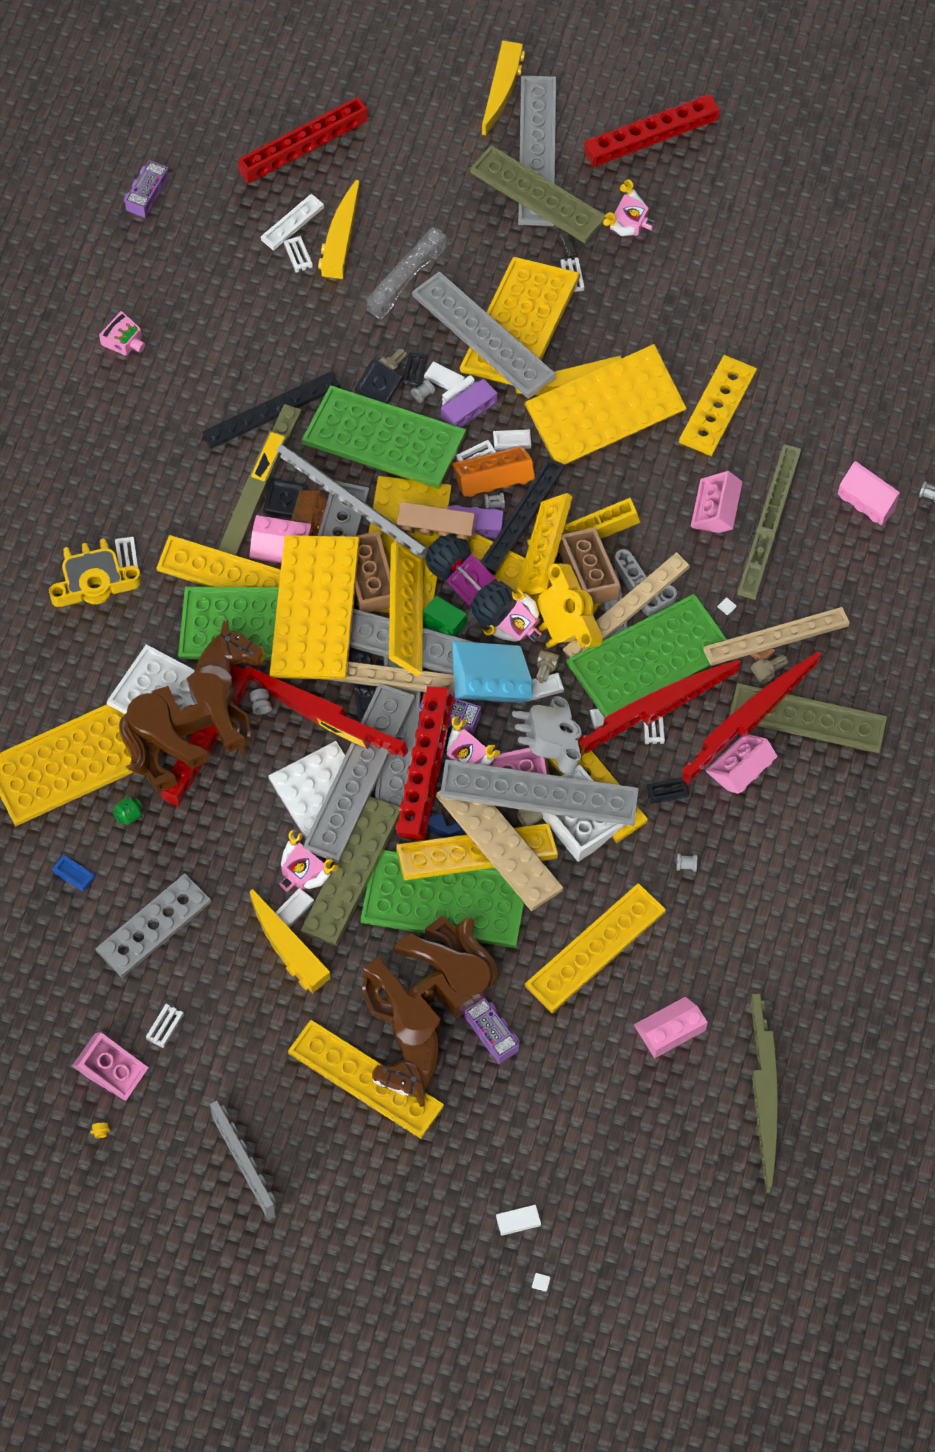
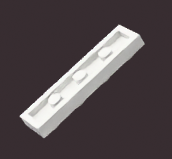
(292, 222)

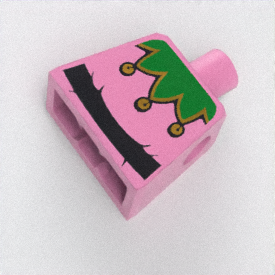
(122, 335)

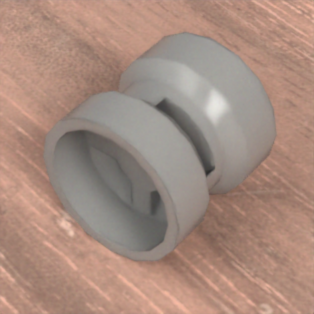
(260, 701)

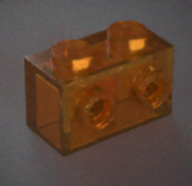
(310, 508)

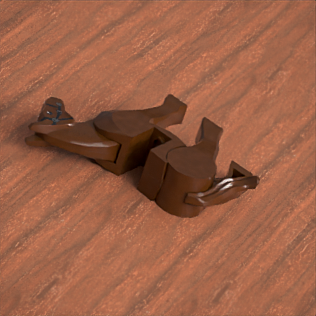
(157, 724)
(461, 981)

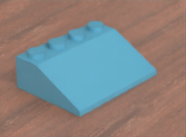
(490, 672)

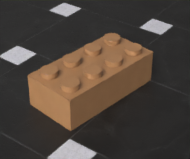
(436, 520)
(590, 564)
(372, 575)

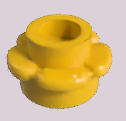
(100, 1130)

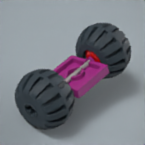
(473, 582)

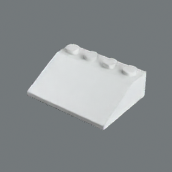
(580, 834)

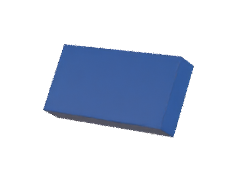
(73, 873)

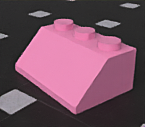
(868, 493)
(717, 502)
(269, 537)
(742, 763)
(671, 1026)

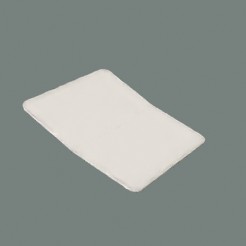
(727, 606)
(541, 1282)

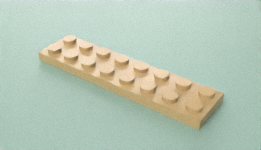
(505, 850)

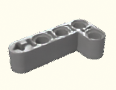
(632, 567)

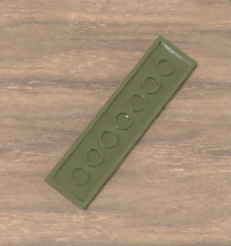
(538, 194)
(819, 720)
(347, 884)

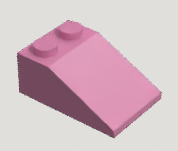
(522, 760)
(110, 1066)

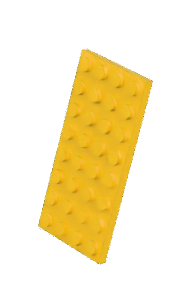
(527, 307)
(605, 406)
(387, 502)
(315, 607)
(63, 764)

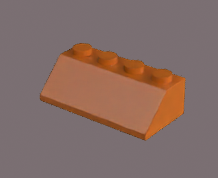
(494, 471)

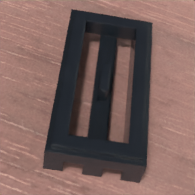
(411, 383)
(668, 797)

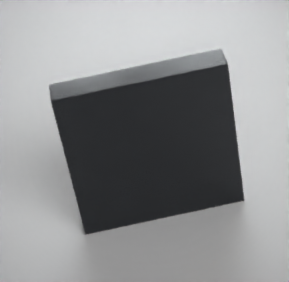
(379, 382)
(282, 497)

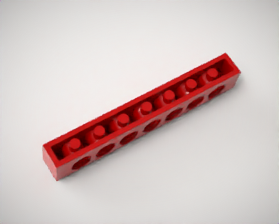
(694, 114)
(302, 140)
(205, 739)
(417, 828)

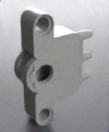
(548, 733)

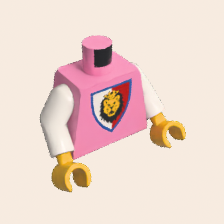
(630, 214)
(520, 621)
(466, 748)
(303, 867)

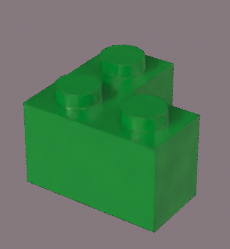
(443, 617)

